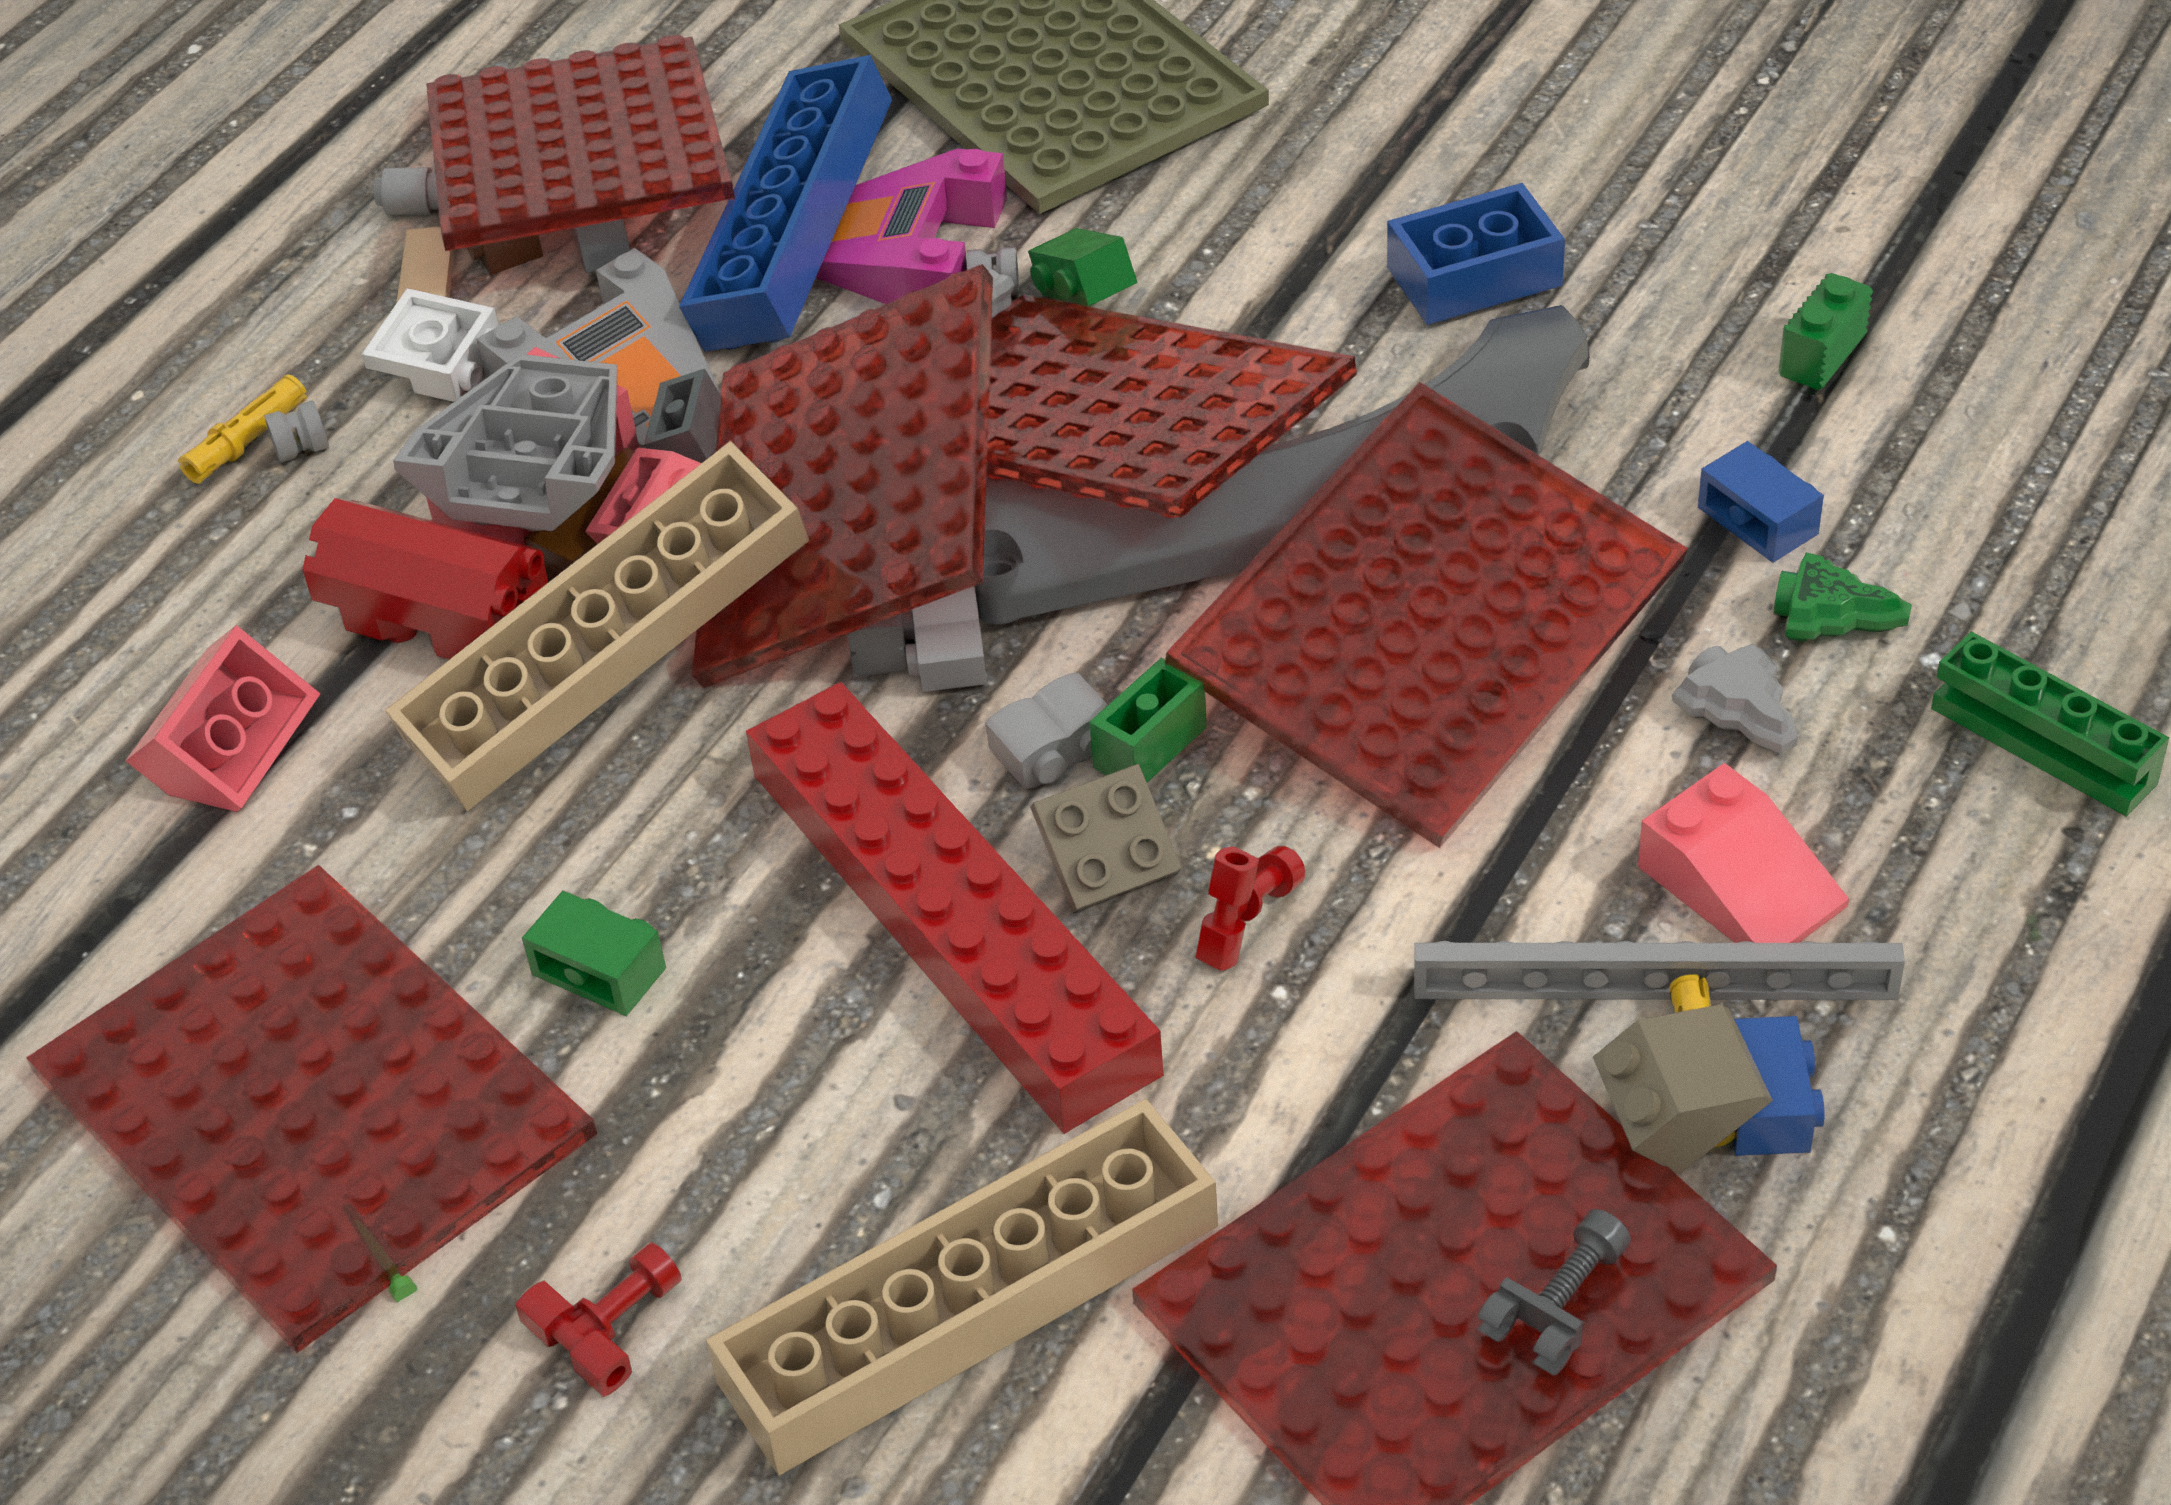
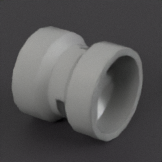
(1004, 260)
(307, 427)

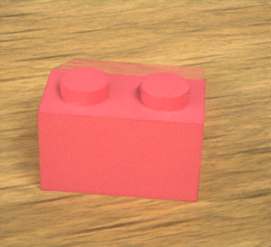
(1738, 862)

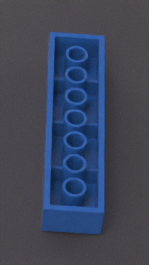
(786, 205)

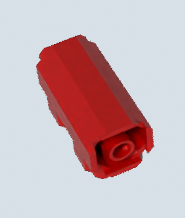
(416, 574)

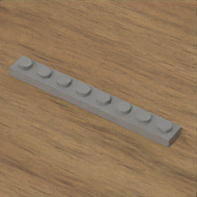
(1647, 969)

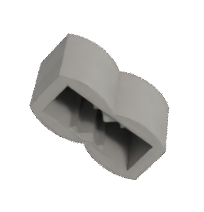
(947, 642)
(1046, 732)

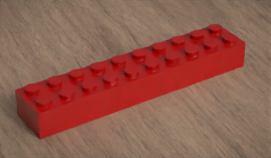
(957, 908)

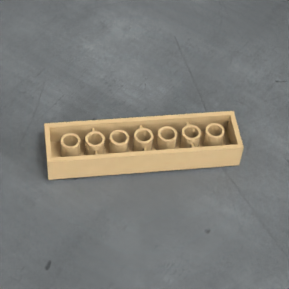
(598, 625)
(962, 1285)

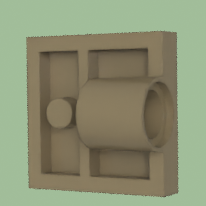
(1105, 838)

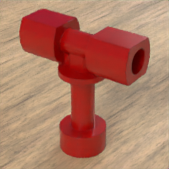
(1239, 885)
(587, 1327)

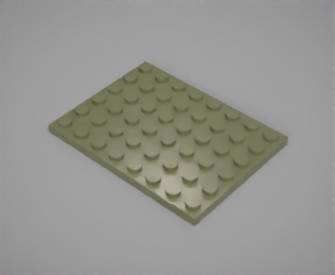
(1056, 83)

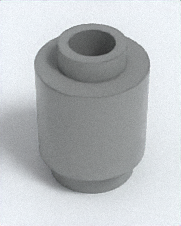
(406, 191)

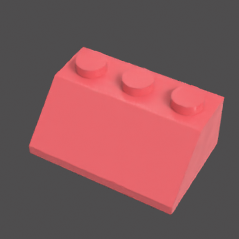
(224, 724)

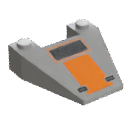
(633, 328)

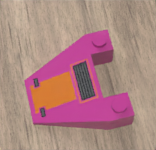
(891, 224)

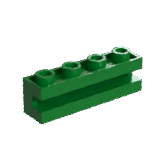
(2050, 723)

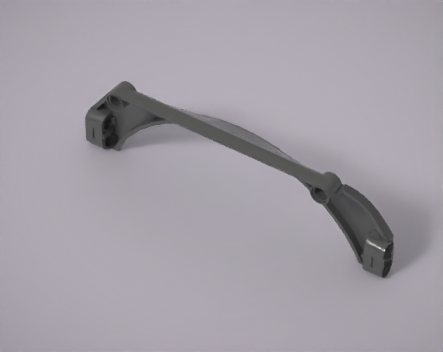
(1072, 551)

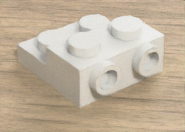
(432, 343)

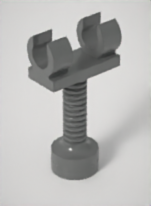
(1598, 1239)

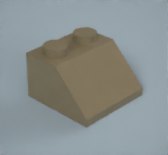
(1681, 1083)

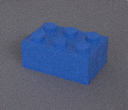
(1475, 253)

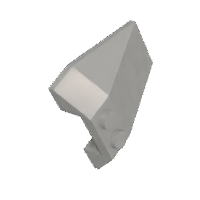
(519, 444)

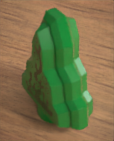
(1834, 601)

